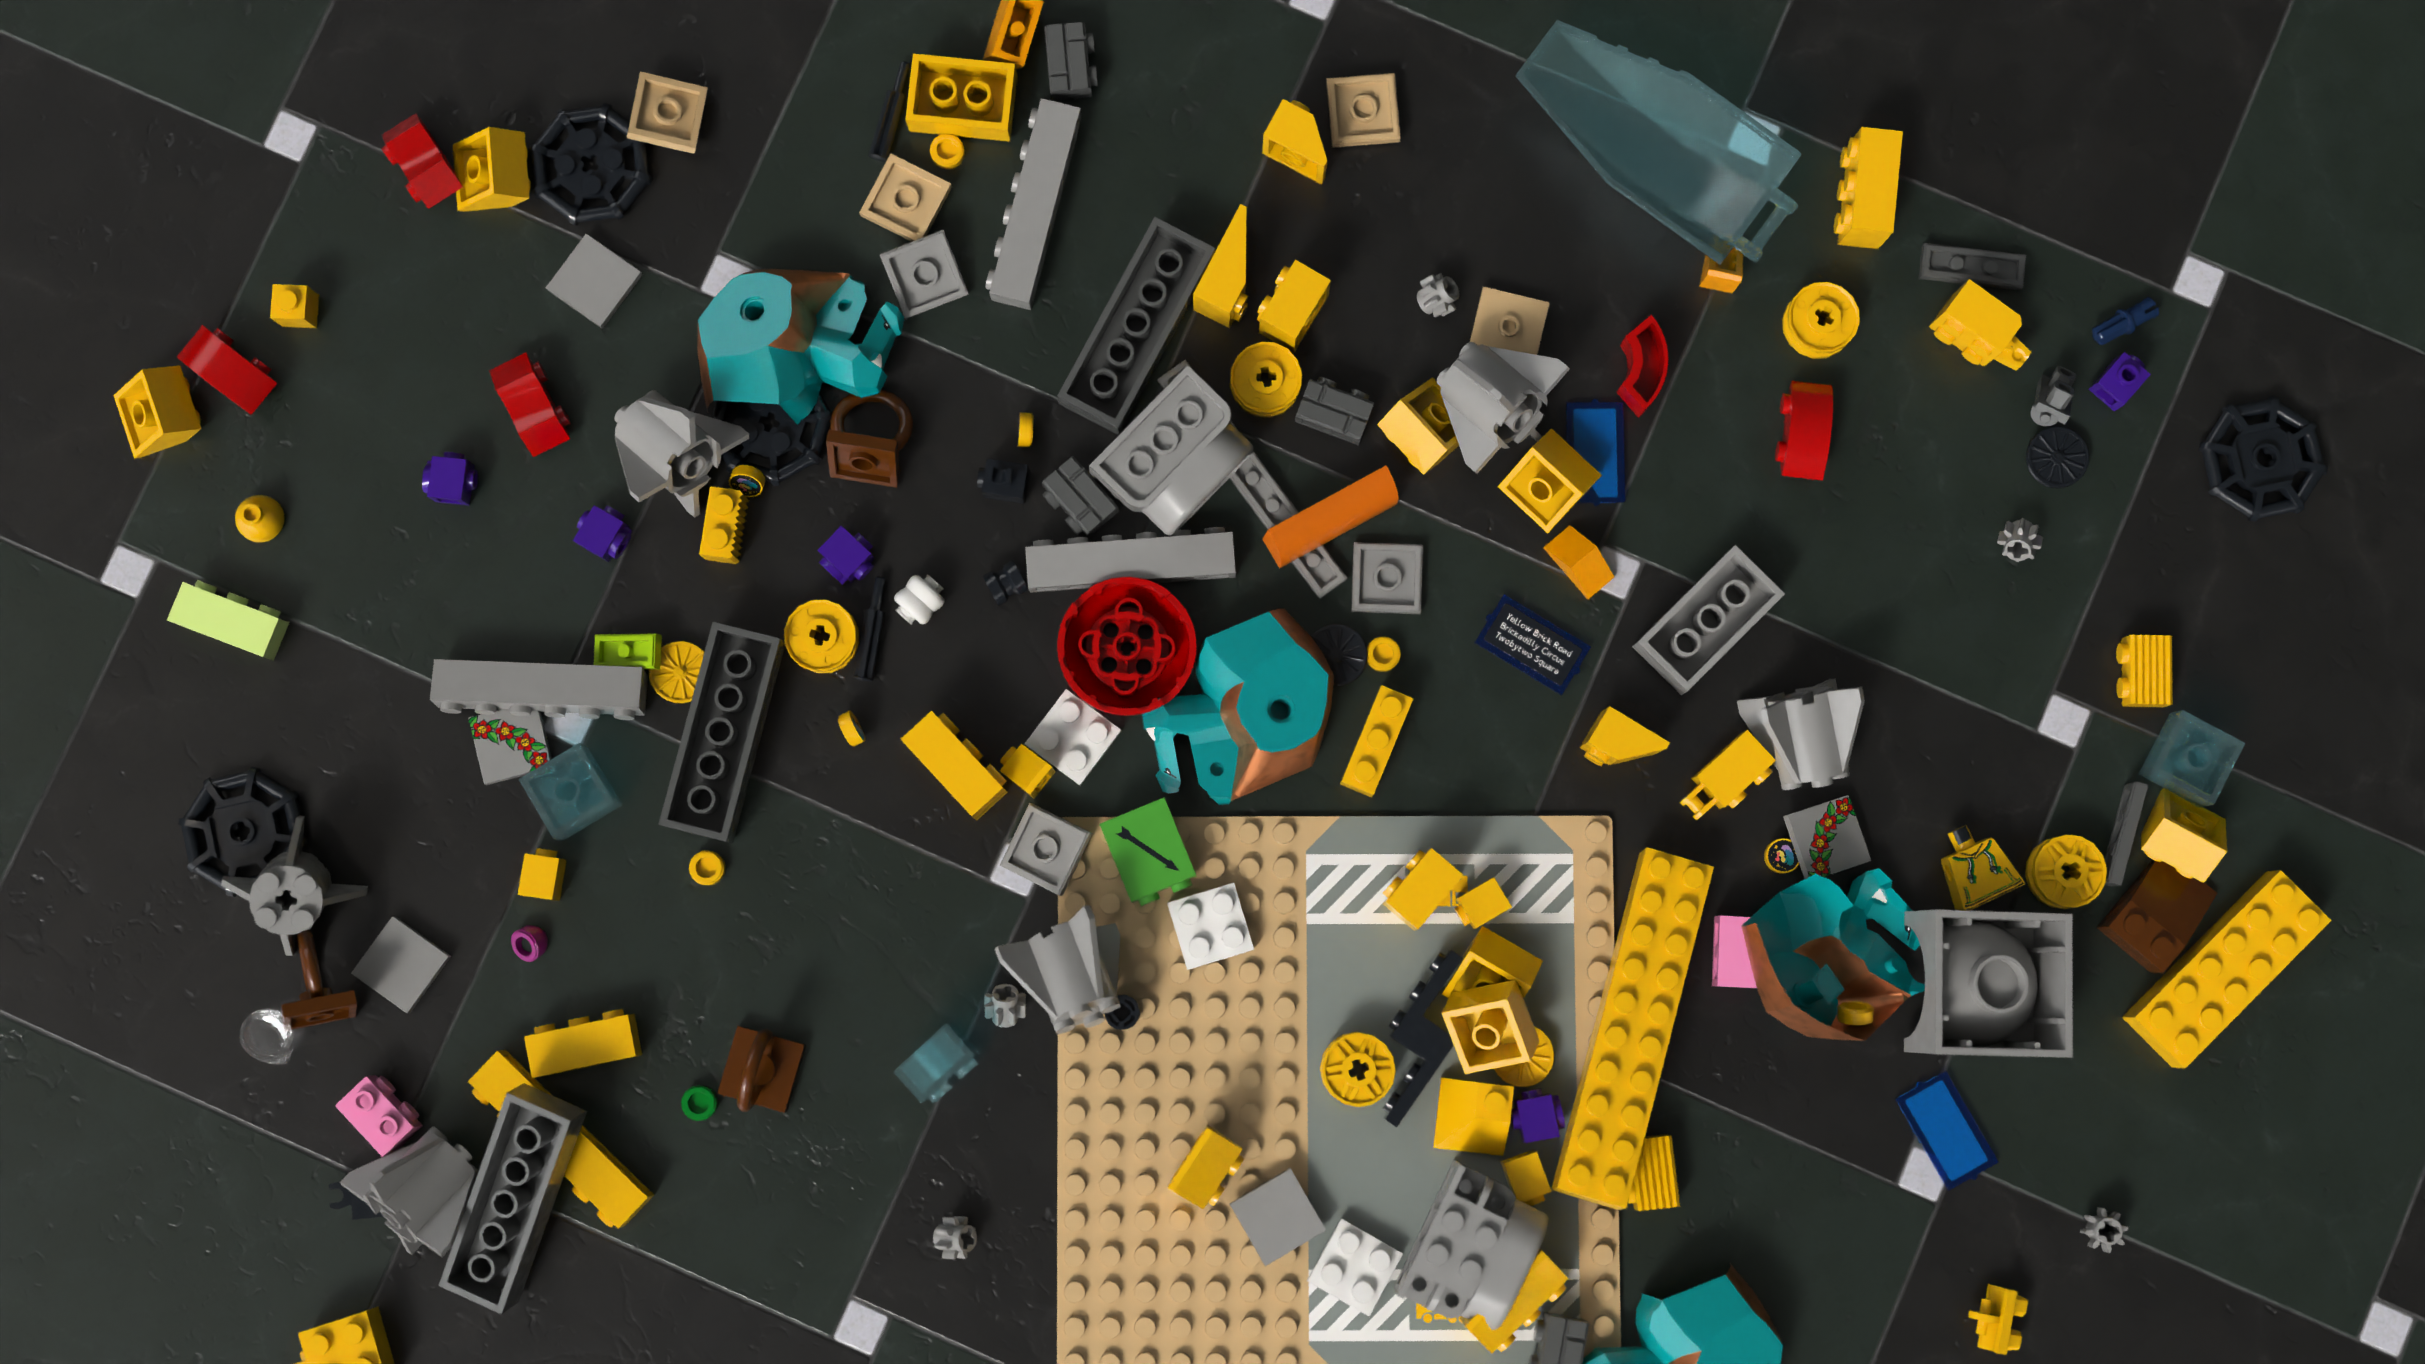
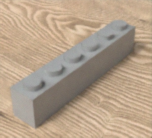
(1035, 203)
(1147, 557)
(539, 687)

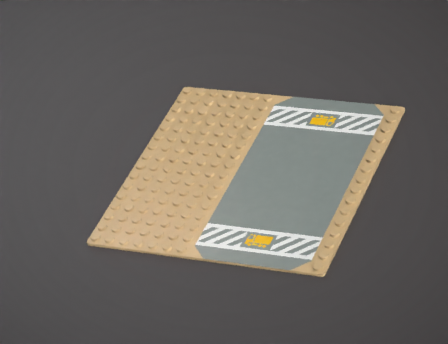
(1244, 1052)

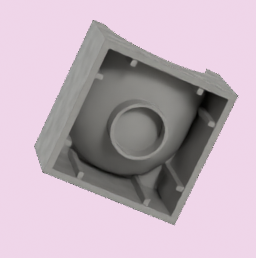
(1994, 983)

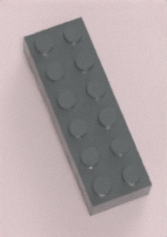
(1136, 326)
(722, 732)
(512, 1198)

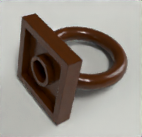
(864, 456)
(317, 1003)
(761, 1069)

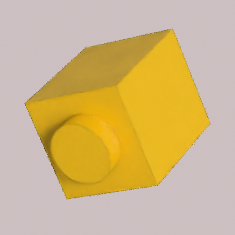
(294, 306)
(542, 875)
(1482, 904)
(1526, 1177)

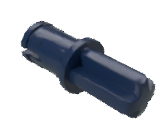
(2124, 321)

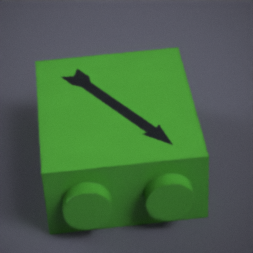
(1148, 852)

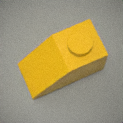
(1026, 769)

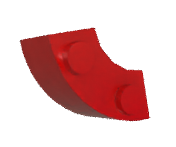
(421, 160)
(1646, 363)
(227, 369)
(530, 404)
(1806, 430)

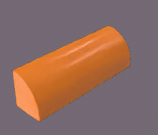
(1331, 517)

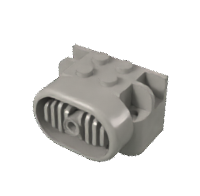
(1173, 453)
(1472, 1249)

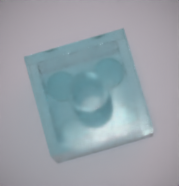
(2191, 758)
(570, 792)
(937, 1063)

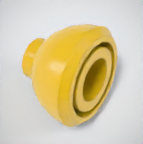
(259, 518)

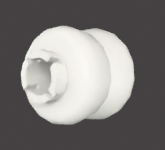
(919, 599)

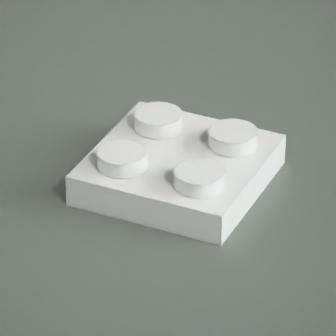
(1073, 737)
(1210, 926)
(1355, 1267)

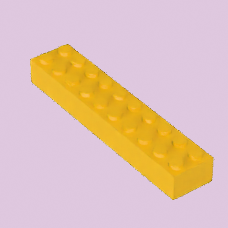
(1632, 1029)

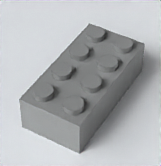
(1708, 620)

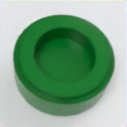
(699, 1102)

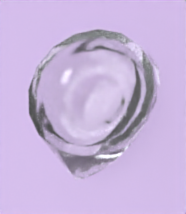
(265, 1037)

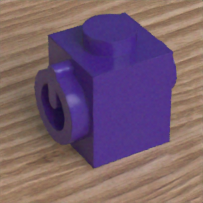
(2120, 380)
(449, 479)
(603, 532)
(846, 556)
(1537, 1116)

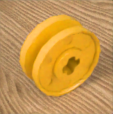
(1802, 315)
(1278, 364)
(807, 651)
(2086, 871)
(1376, 1078)

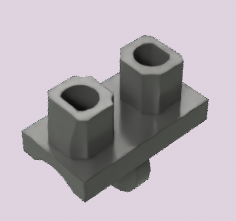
(2053, 397)

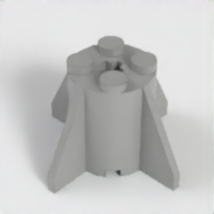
(1496, 398)
(670, 448)
(1807, 731)
(308, 887)
(1069, 970)
(419, 1190)

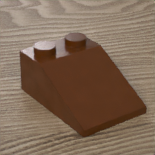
(2157, 915)

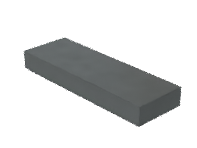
(1981, 266)
(2124, 832)

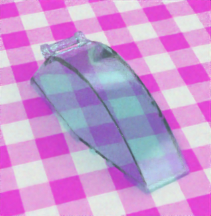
(1663, 140)

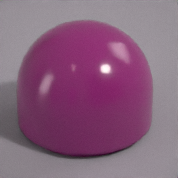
(537, 939)

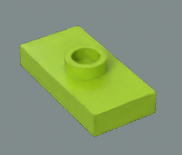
(628, 650)

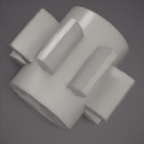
(1438, 295)
(2020, 540)
(1005, 1005)
(2098, 1222)
(954, 1237)

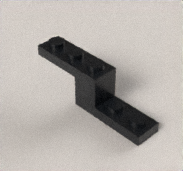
(1421, 1037)

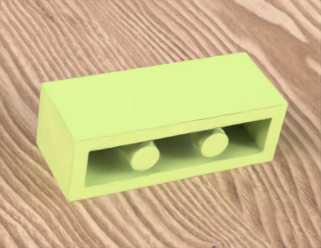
(228, 619)

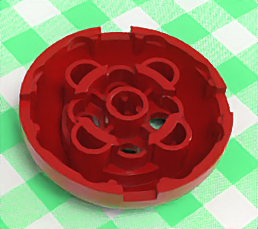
(1129, 605)

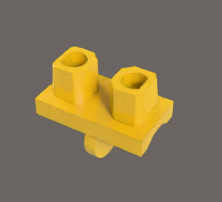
(1996, 1319)

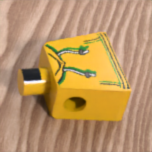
(1977, 871)

